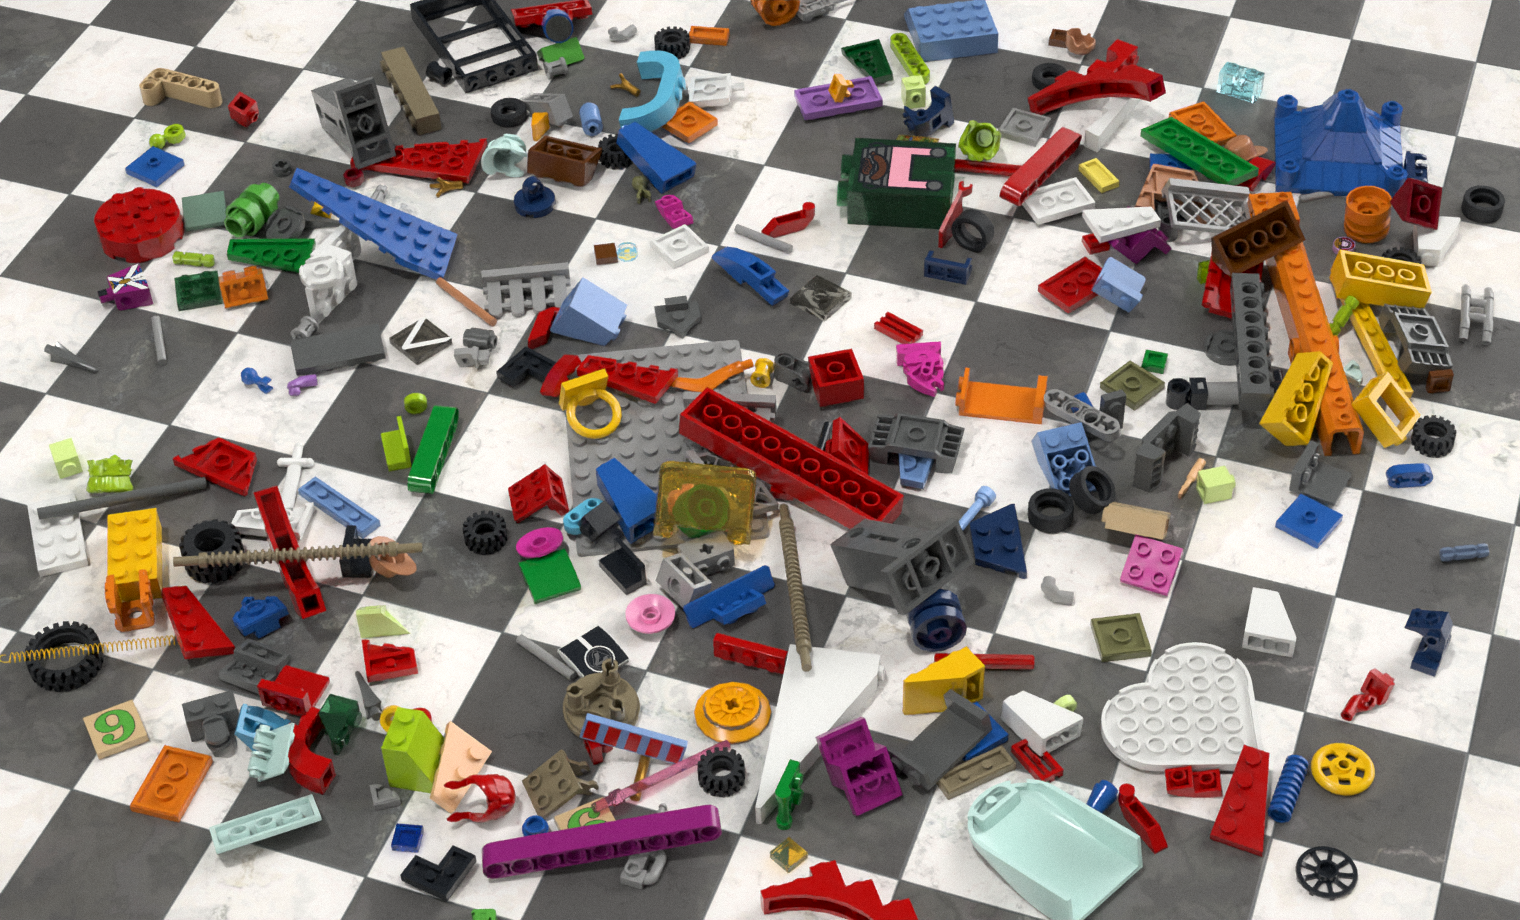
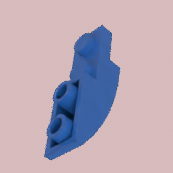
(750, 269)

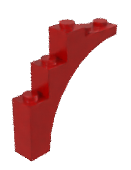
(1101, 83)
(295, 575)
(827, 893)

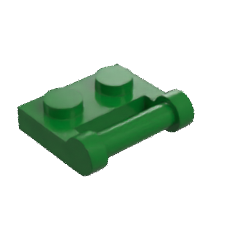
(788, 794)

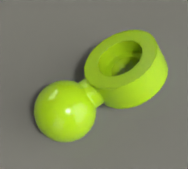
(172, 134)

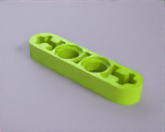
(911, 58)

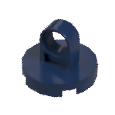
(534, 199)

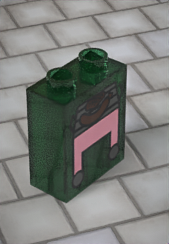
(897, 183)

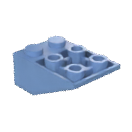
(1062, 454)

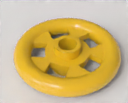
(1331, 782)

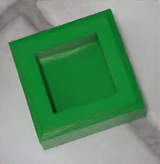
(1154, 361)

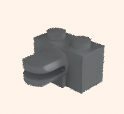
(212, 719)

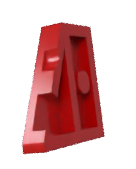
(388, 661)

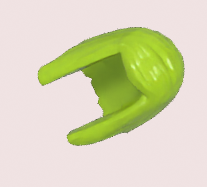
(980, 141)

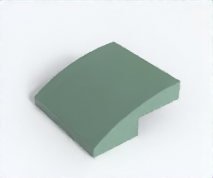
(204, 211)

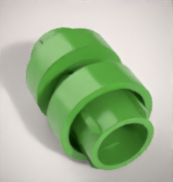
(251, 210)

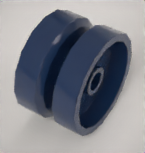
(937, 622)

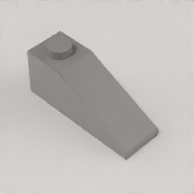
(554, 104)

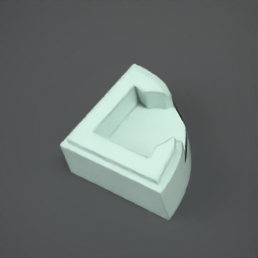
(1353, 373)

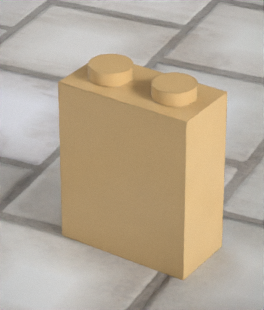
(1136, 520)

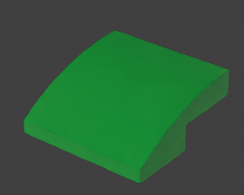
(549, 576)

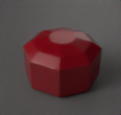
(353, 177)

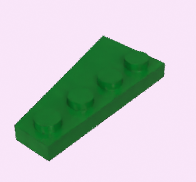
(272, 253)

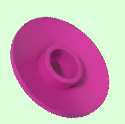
(539, 542)

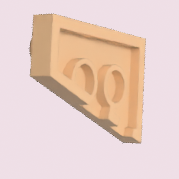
(459, 759)

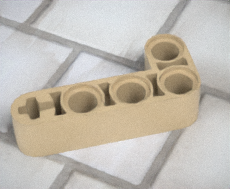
(180, 86)

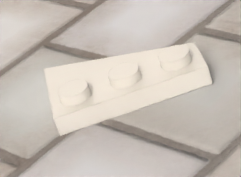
(1120, 222)
(250, 521)

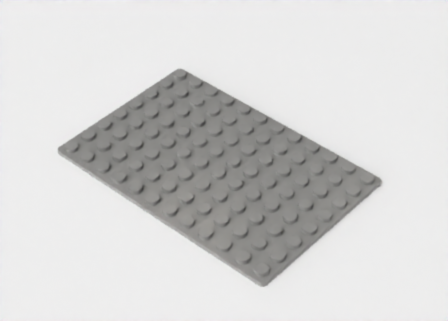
(646, 434)

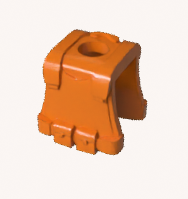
(124, 609)

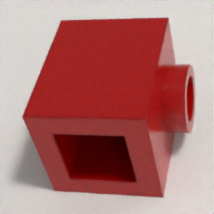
(243, 109)

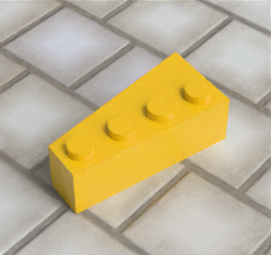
(1298, 399)

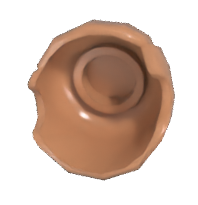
(1079, 43)

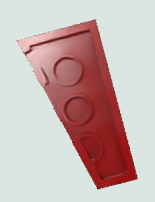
(631, 379)

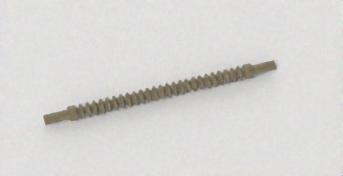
(205, 560)
(795, 588)

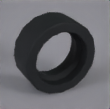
(1483, 194)
(980, 222)
(1081, 494)
(1053, 497)

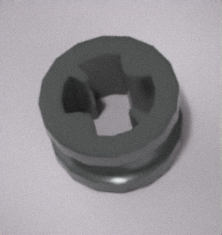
(281, 168)

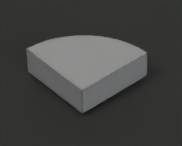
(383, 797)

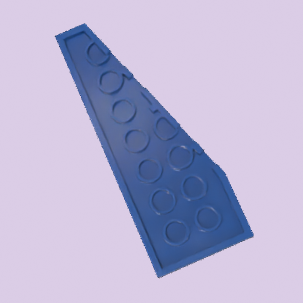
(406, 237)

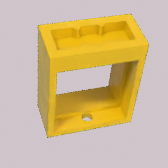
(1375, 417)

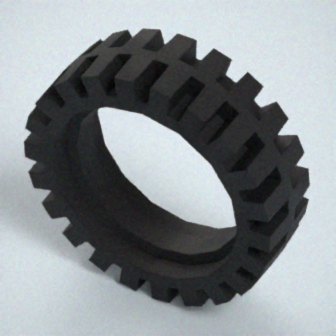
(73, 675)

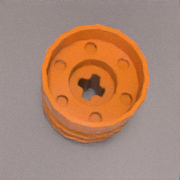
(1367, 214)

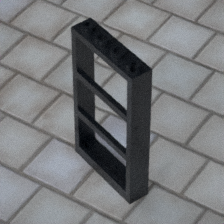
(428, 10)

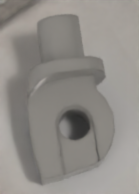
(471, 356)

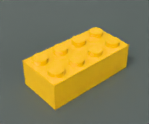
(1380, 280)
(135, 545)

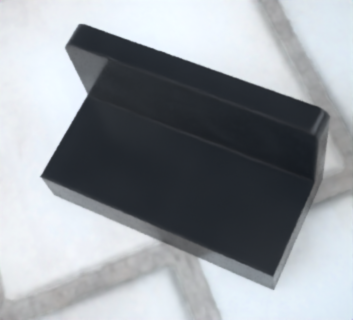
(355, 567)
(624, 568)

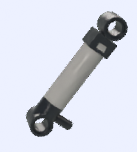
(1203, 393)

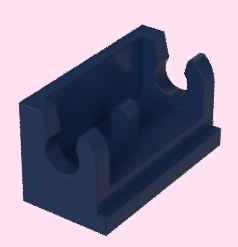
(1415, 170)
(947, 270)

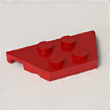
(221, 464)

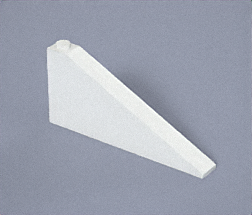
(811, 706)

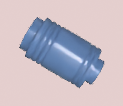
(590, 119)

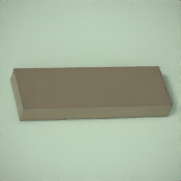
(976, 772)

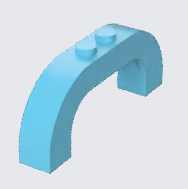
(665, 104)

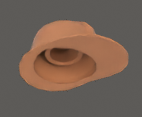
(1244, 148)
(388, 565)

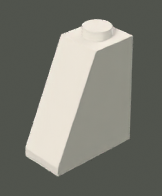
(1433, 244)
(1268, 625)
(1040, 722)

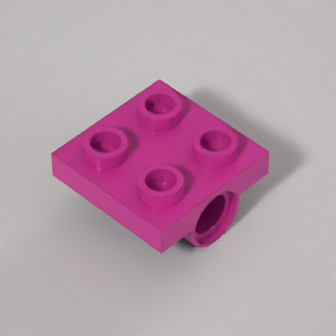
(1151, 565)

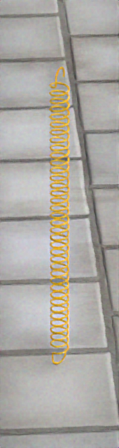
(34, 654)

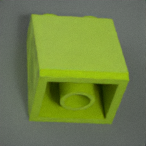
(412, 751)

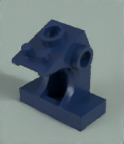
(926, 122)
(1436, 633)

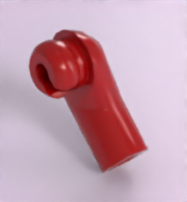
(1358, 703)

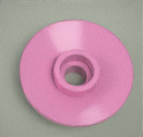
(650, 613)

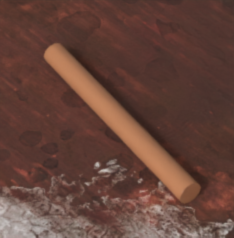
(466, 301)

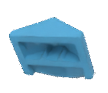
(251, 718)

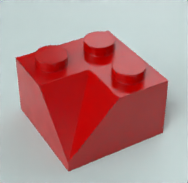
(836, 377)

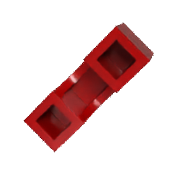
(1118, 56)

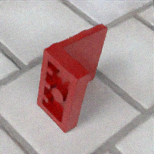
(535, 492)
(293, 690)

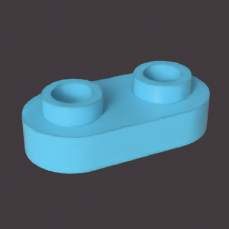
(577, 513)

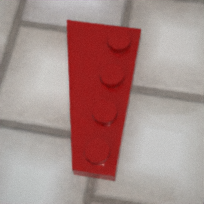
(193, 625)
(1243, 809)

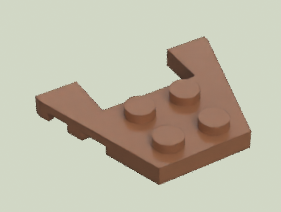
(1156, 181)

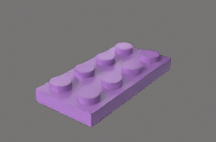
(818, 102)

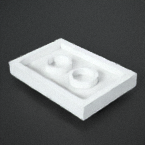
(1058, 201)

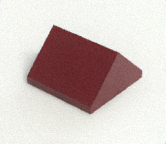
(1418, 203)

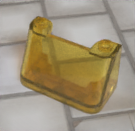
(705, 499)

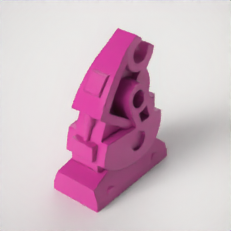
(922, 366)

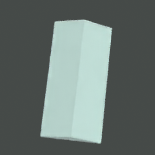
(265, 824)

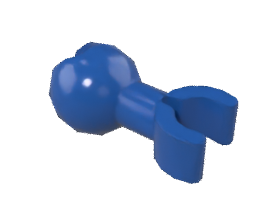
(250, 376)

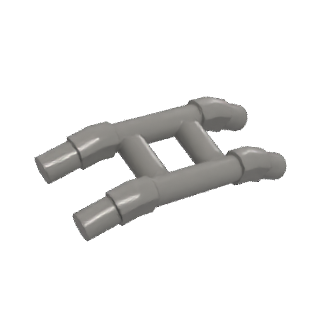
(1467, 316)

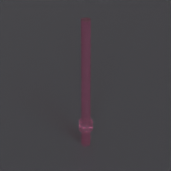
(619, 795)

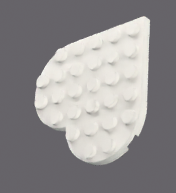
(1188, 713)

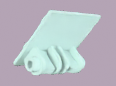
(275, 747)

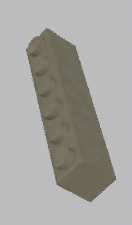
(410, 91)

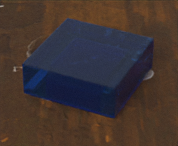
(407, 838)

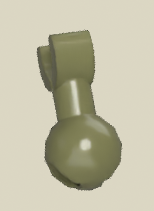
(640, 184)

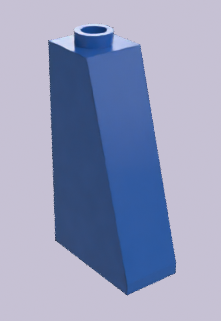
(655, 158)
(628, 498)

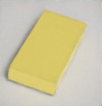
(1099, 175)

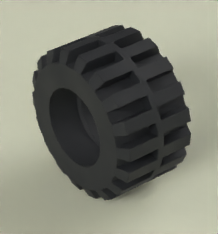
(209, 538)

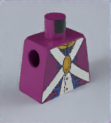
(127, 289)

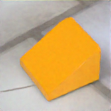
(539, 124)

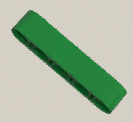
(433, 449)

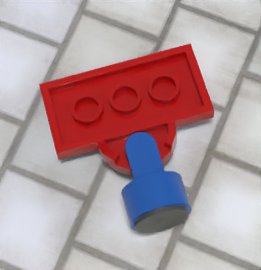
(553, 17)

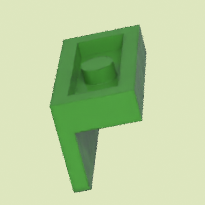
(569, 50)

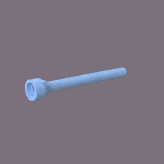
(983, 497)

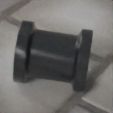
(438, 72)

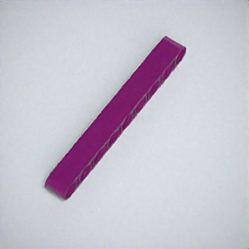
(601, 841)

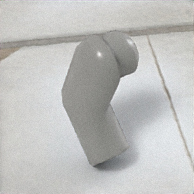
(1053, 592)

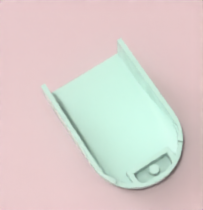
(1053, 847)

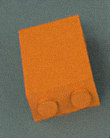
(1001, 401)

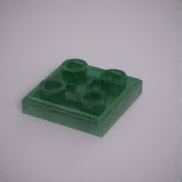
(198, 290)

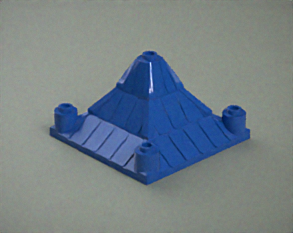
(1337, 146)

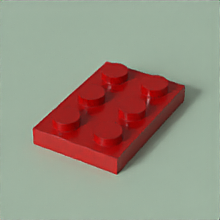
(1072, 285)

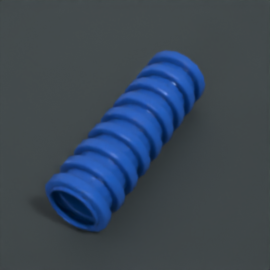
(1288, 788)

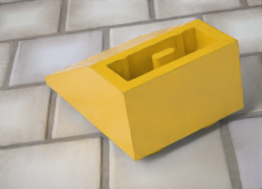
(957, 671)

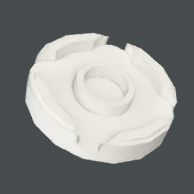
(321, 272)

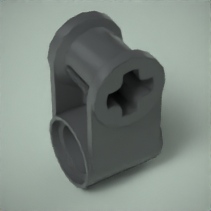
(1165, 226)
(792, 371)

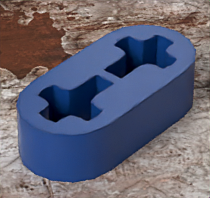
(1409, 475)

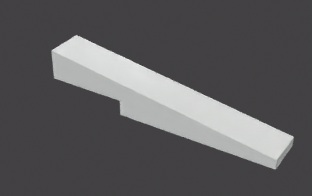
(1112, 116)

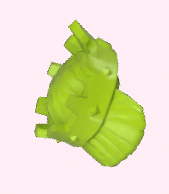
(109, 475)

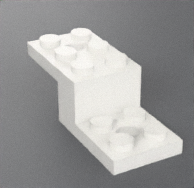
(346, 247)

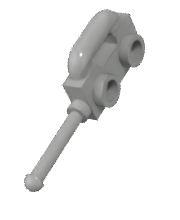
(812, 8)
(635, 871)

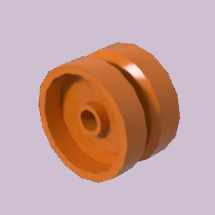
(776, 11)

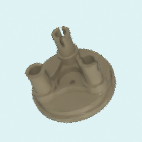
(601, 695)

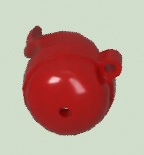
(498, 792)

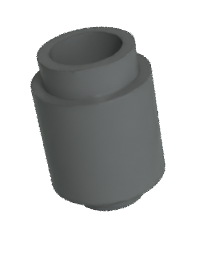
(480, 338)

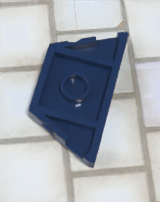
(998, 541)

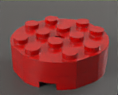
(139, 225)

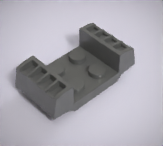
(1420, 337)
(1174, 431)
(916, 437)

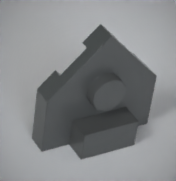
(677, 315)

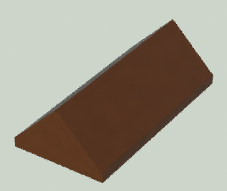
(1256, 239)

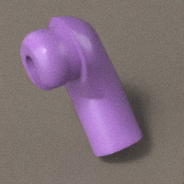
(300, 382)

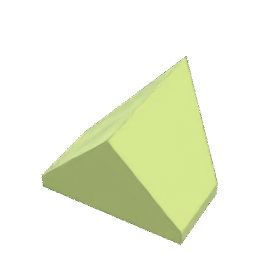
(377, 622)

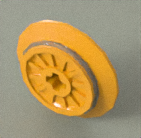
(732, 712)

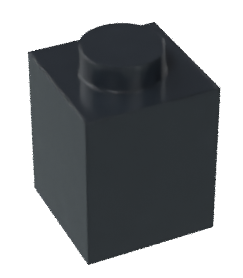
(598, 521)

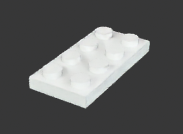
(57, 540)

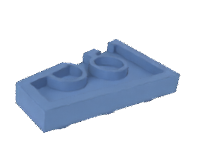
(914, 470)

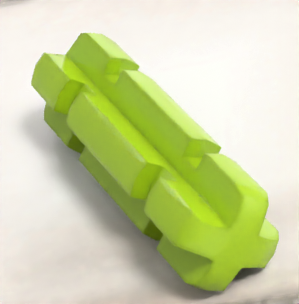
(193, 259)
(1343, 314)

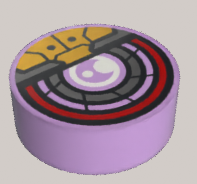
(1343, 243)

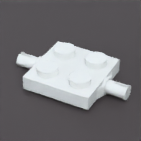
(711, 90)

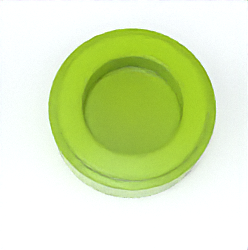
(415, 403)

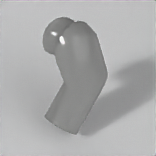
(622, 35)

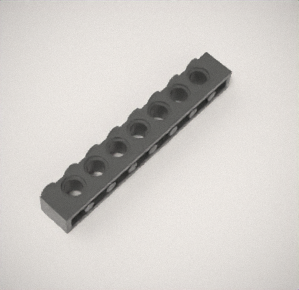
(1250, 342)

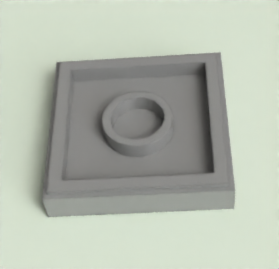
(1024, 127)

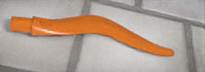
(713, 379)

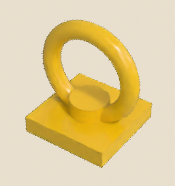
(583, 392)

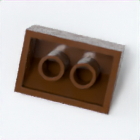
(563, 160)

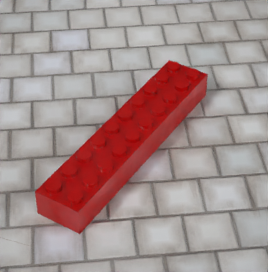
(788, 461)

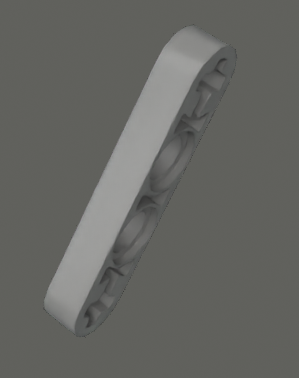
(1084, 412)

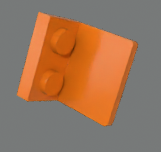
(242, 286)

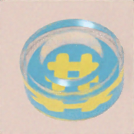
(627, 251)

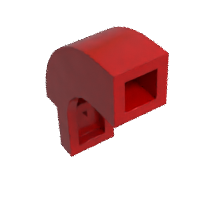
(307, 768)

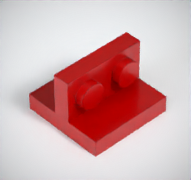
(848, 446)

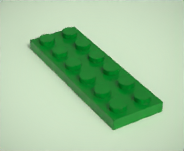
(1199, 152)

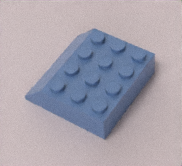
(952, 30)

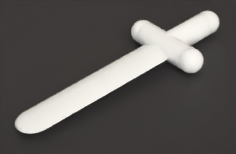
(293, 473)

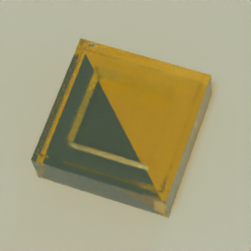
(788, 855)

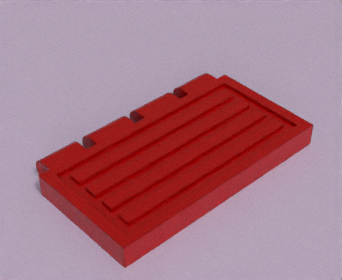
(1217, 289)

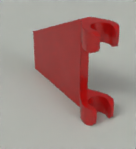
(955, 210)

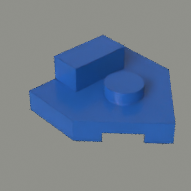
(259, 615)

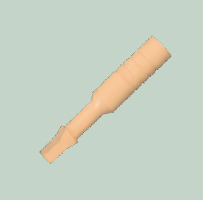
(1192, 476)

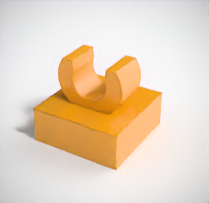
(839, 87)

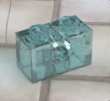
(1240, 82)

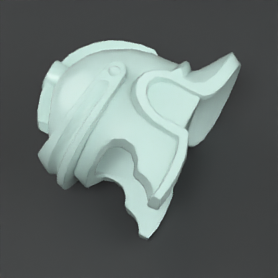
(504, 155)

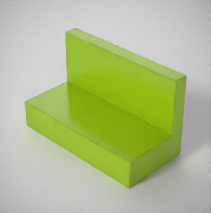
(396, 448)

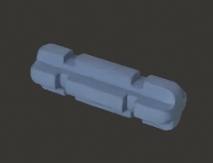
(1464, 552)

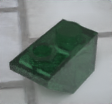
(338, 720)

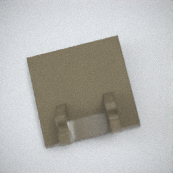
(556, 783)

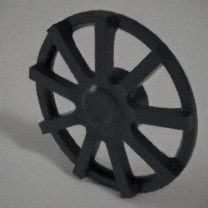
(1327, 873)

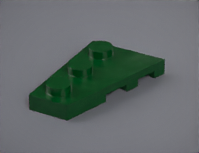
(869, 60)

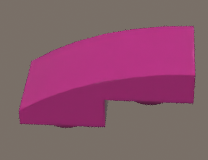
(672, 211)

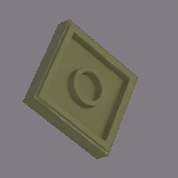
(1136, 383)
(1120, 637)

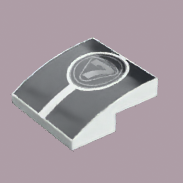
(590, 650)

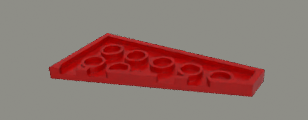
(433, 160)

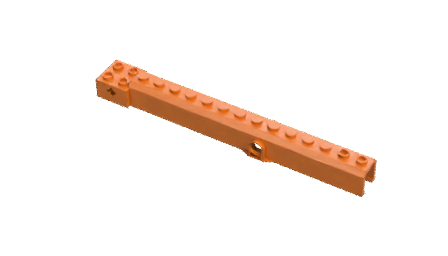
(1310, 329)

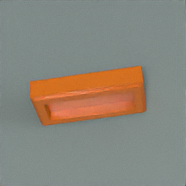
(709, 35)

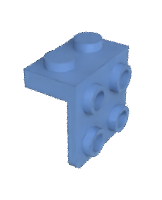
(1119, 284)

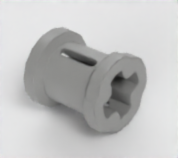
(555, 68)
(304, 329)

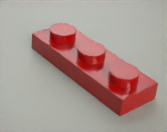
(749, 653)

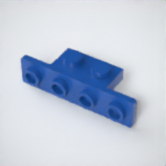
(731, 600)

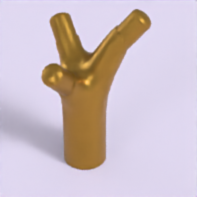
(626, 85)
(446, 186)

